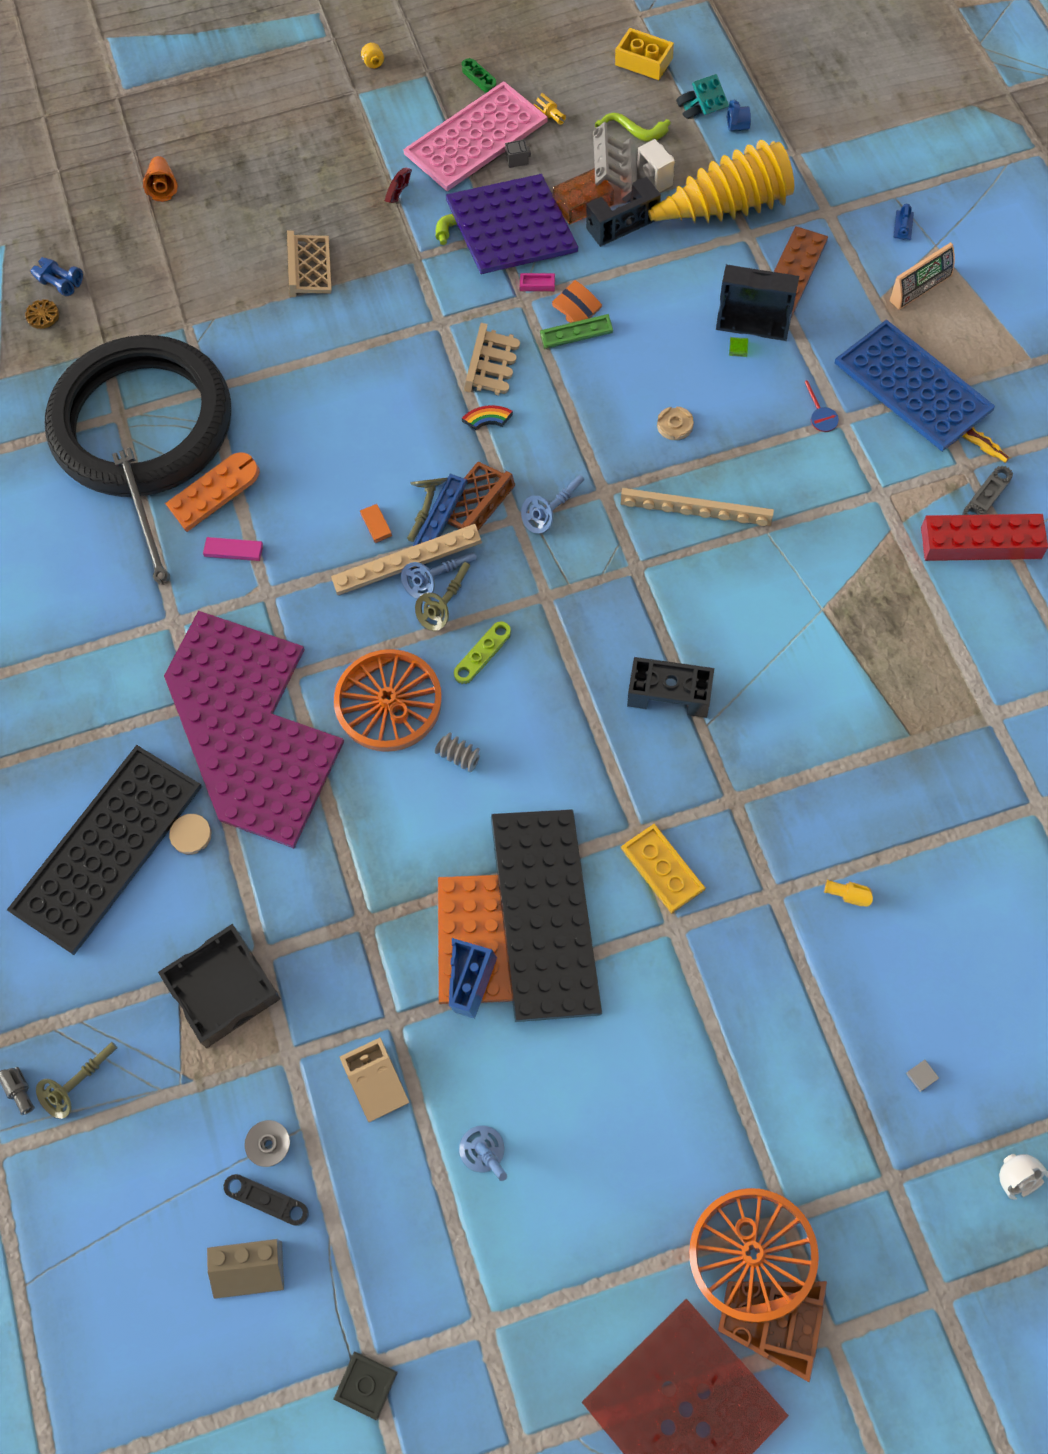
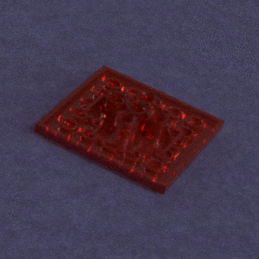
(687, 1354)

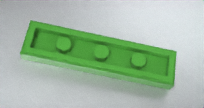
(576, 331)

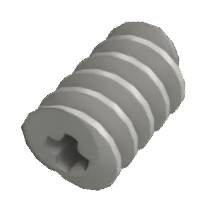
(458, 752)

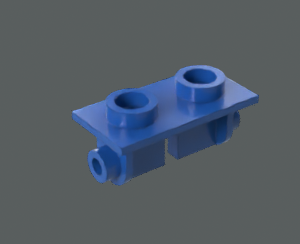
(904, 222)

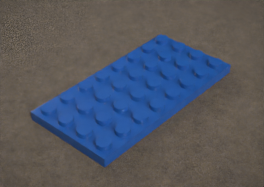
(914, 385)

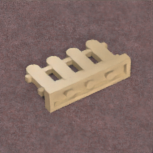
(486, 367)

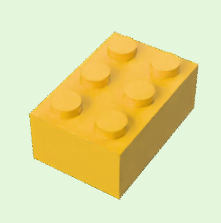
(644, 53)

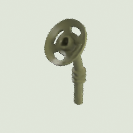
(429, 487)
(437, 608)
(61, 1092)

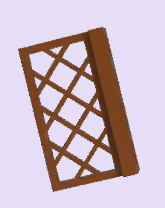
(486, 504)

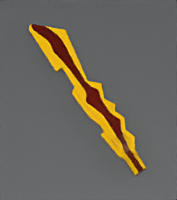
(986, 444)

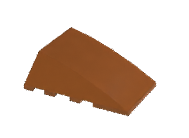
(785, 1341)

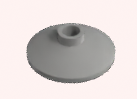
(257, 1138)

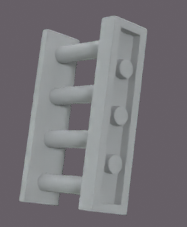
(625, 157)

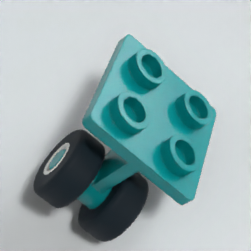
(709, 95)

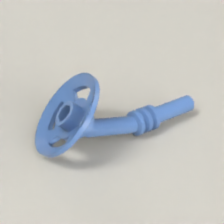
(545, 512)
(424, 575)
(489, 1155)

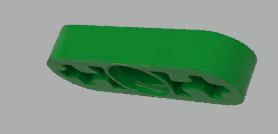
(477, 69)

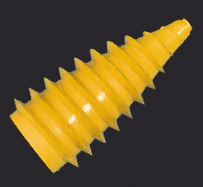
(733, 186)

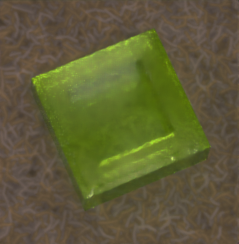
(738, 347)

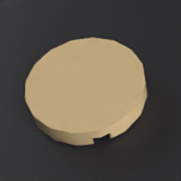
(675, 423)
(190, 834)

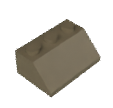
(245, 1268)

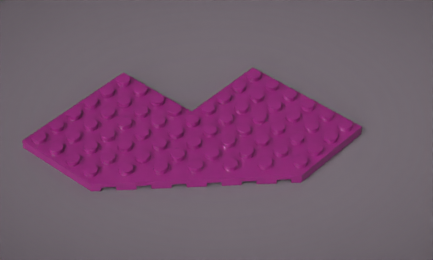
(253, 763)

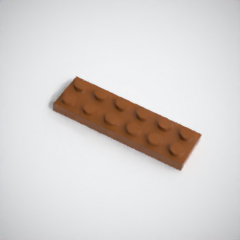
(801, 257)

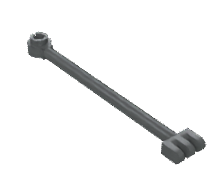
(125, 462)

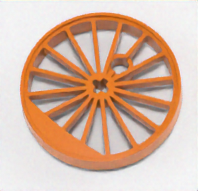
(398, 700)
(772, 1309)

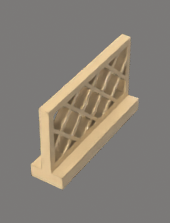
(294, 266)

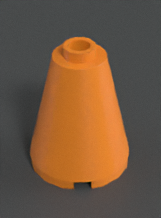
(160, 180)

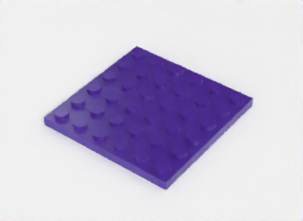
(511, 223)

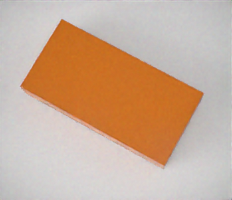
(375, 523)

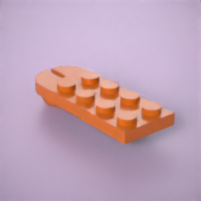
(214, 490)

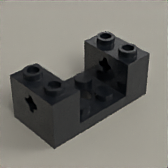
(610, 225)
(650, 678)

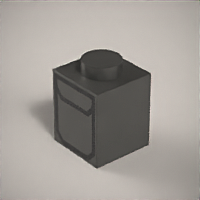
(517, 153)

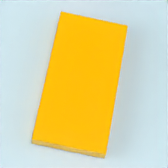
(663, 868)

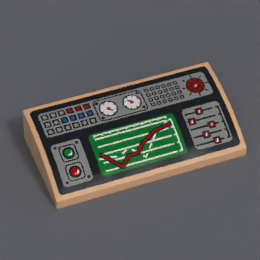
(923, 276)

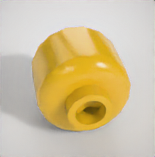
(372, 55)

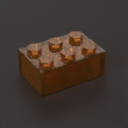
(577, 192)

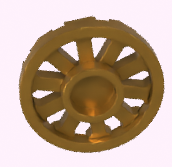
(42, 314)

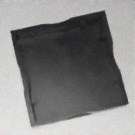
(756, 302)
(219, 986)

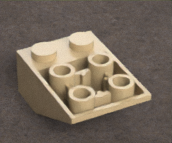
(374, 1079)

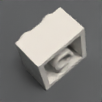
(656, 165)

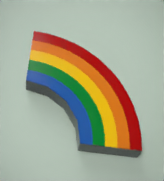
(487, 415)

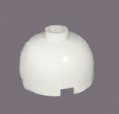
(1021, 1174)

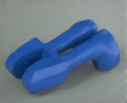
(50, 269)

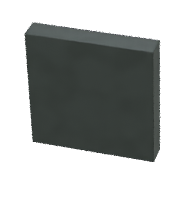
(365, 1385)

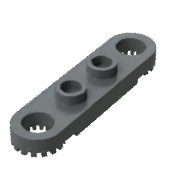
(989, 491)

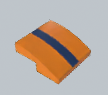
(576, 303)

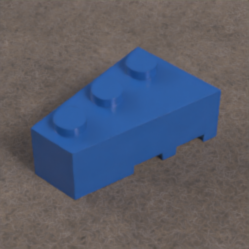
(469, 976)

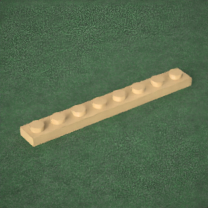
(695, 506)
(395, 562)

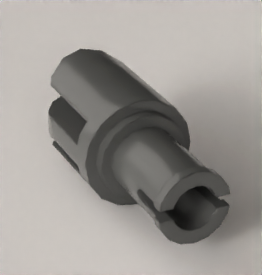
(16, 1088)

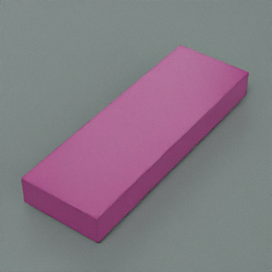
(233, 549)

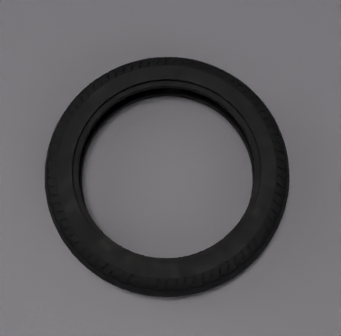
(117, 358)

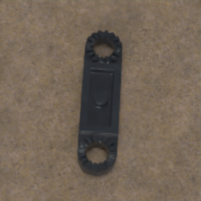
(266, 1200)

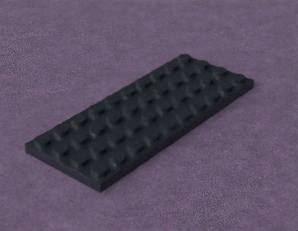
(104, 849)
(545, 916)

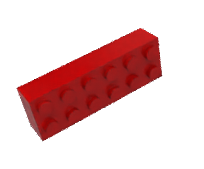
(984, 537)

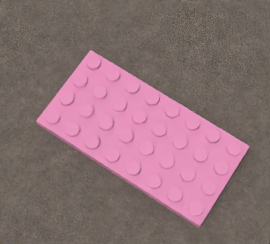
(475, 135)

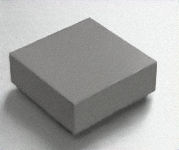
(922, 1075)

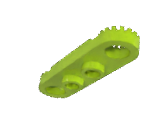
(482, 652)

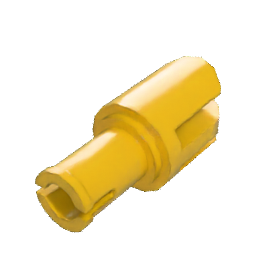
(550, 109)
(850, 893)

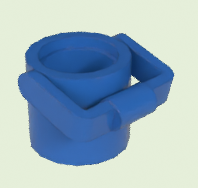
(738, 117)

